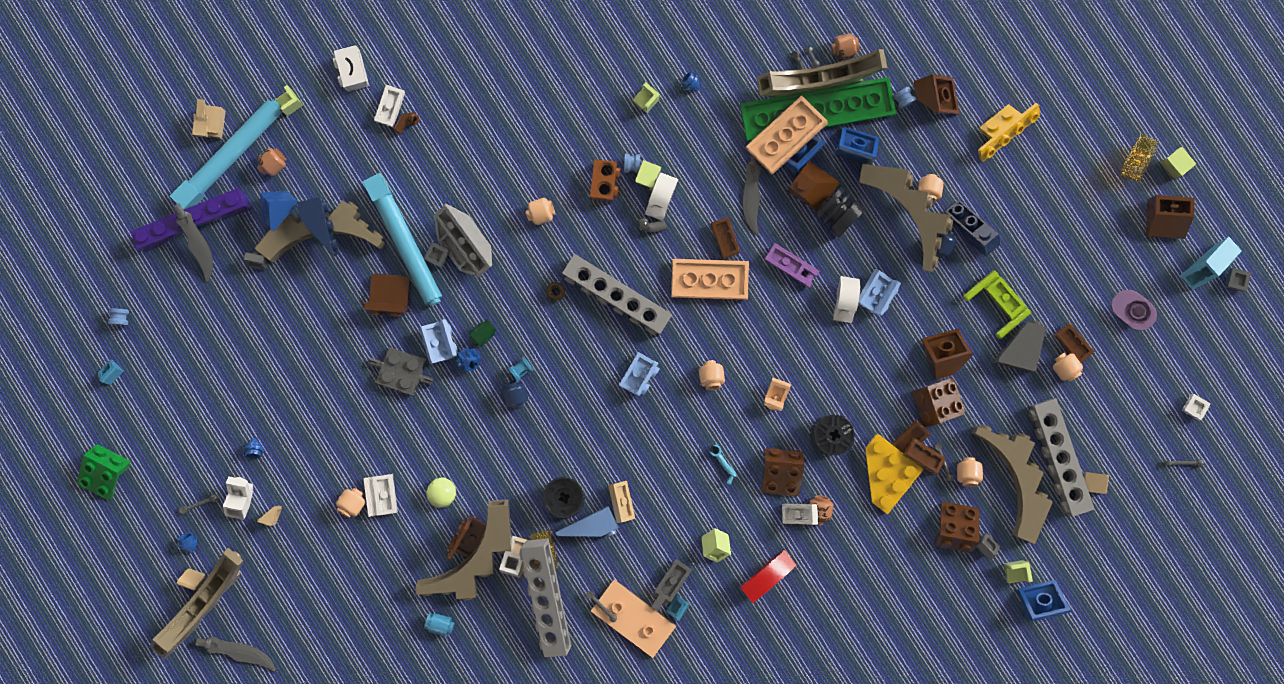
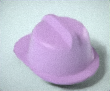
(1134, 309)

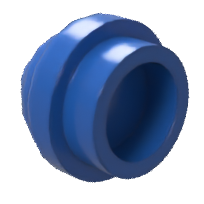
(690, 82)
(253, 449)
(187, 542)

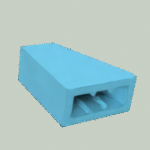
(1211, 263)

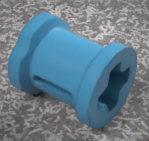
(521, 368)

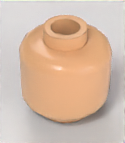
(931, 184)
(540, 211)
(1067, 367)
(711, 375)
(969, 472)
(350, 503)

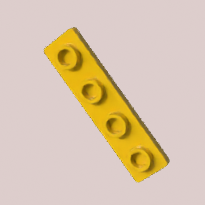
(1004, 127)

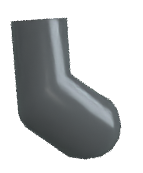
(651, 227)

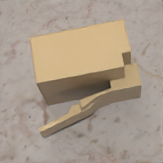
(208, 120)

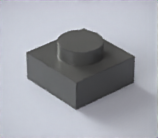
(437, 254)
(255, 260)
(1238, 279)
(988, 546)

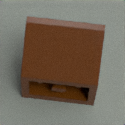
(1169, 216)

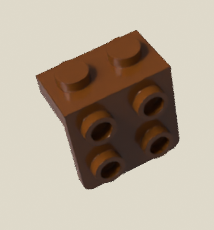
(388, 295)
(938, 402)
(782, 472)
(958, 527)
(468, 537)

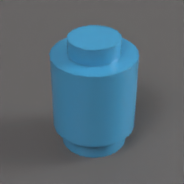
(439, 624)

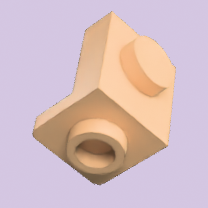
(776, 394)

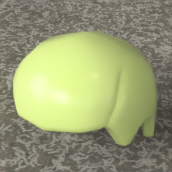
(441, 493)

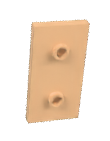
(786, 135)
(709, 279)
(634, 618)

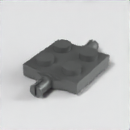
(401, 371)

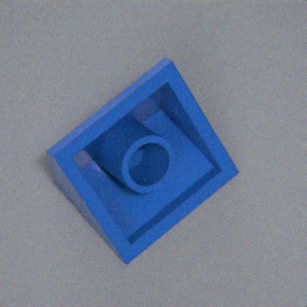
(857, 146)
(804, 155)
(276, 207)
(1043, 601)

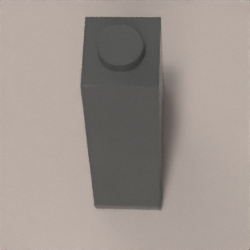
(1023, 348)

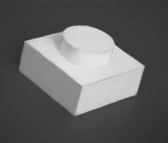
(1196, 407)

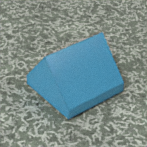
(109, 372)
(677, 607)

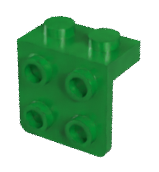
(101, 471)

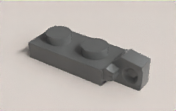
(670, 584)

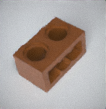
(600, 180)

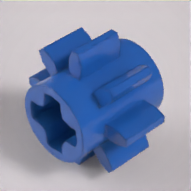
(468, 359)

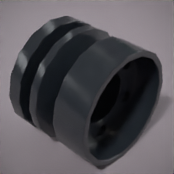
(839, 212)
(822, 440)
(553, 493)

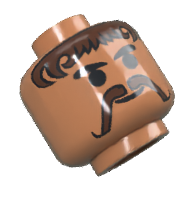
(845, 46)
(271, 162)
(824, 508)

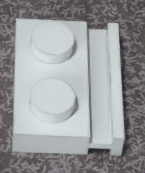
(380, 495)

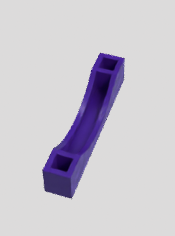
(167, 228)

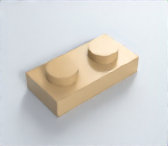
(621, 501)

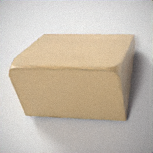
(1096, 482)
(271, 516)
(191, 579)

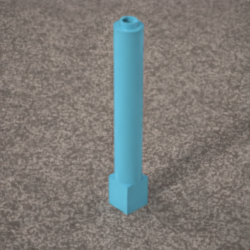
(193, 191)
(402, 238)

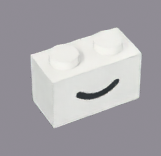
(351, 68)

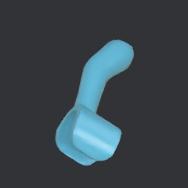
(725, 465)

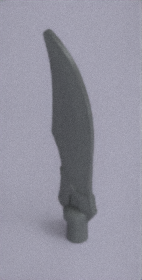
(752, 194)
(196, 241)
(237, 651)

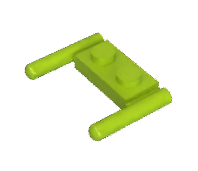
(1004, 298)

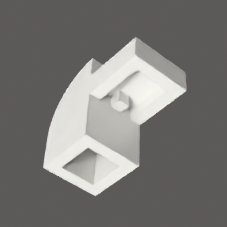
(661, 196)
(847, 299)
(238, 497)
(511, 561)

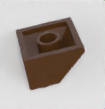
(937, 93)
(813, 186)
(946, 353)

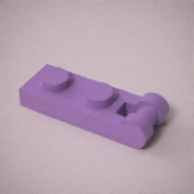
(791, 265)

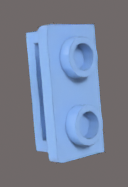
(878, 293)
(438, 341)
(639, 374)

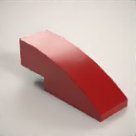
(768, 576)

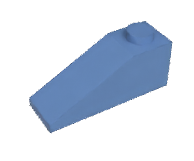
(596, 525)

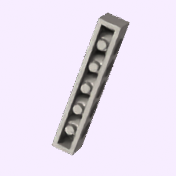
(578, 265)
(1082, 501)
(541, 551)

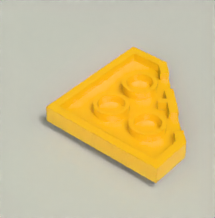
(888, 473)

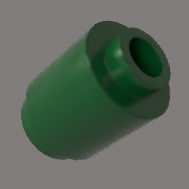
(482, 333)

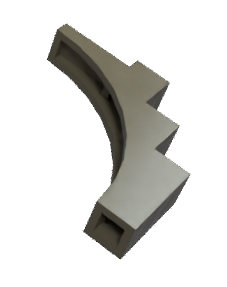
(837, 74)
(930, 224)
(292, 232)
(1015, 452)
(480, 562)
(203, 601)

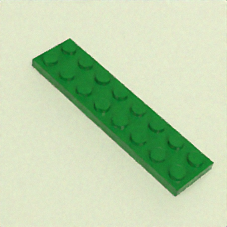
(836, 104)

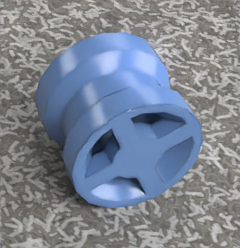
(904, 98)
(632, 163)
(118, 316)

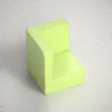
(646, 98)
(288, 101)
(1178, 163)
(648, 174)
(716, 545)
(1018, 571)

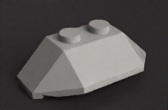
(467, 244)

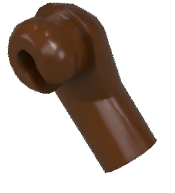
(405, 120)

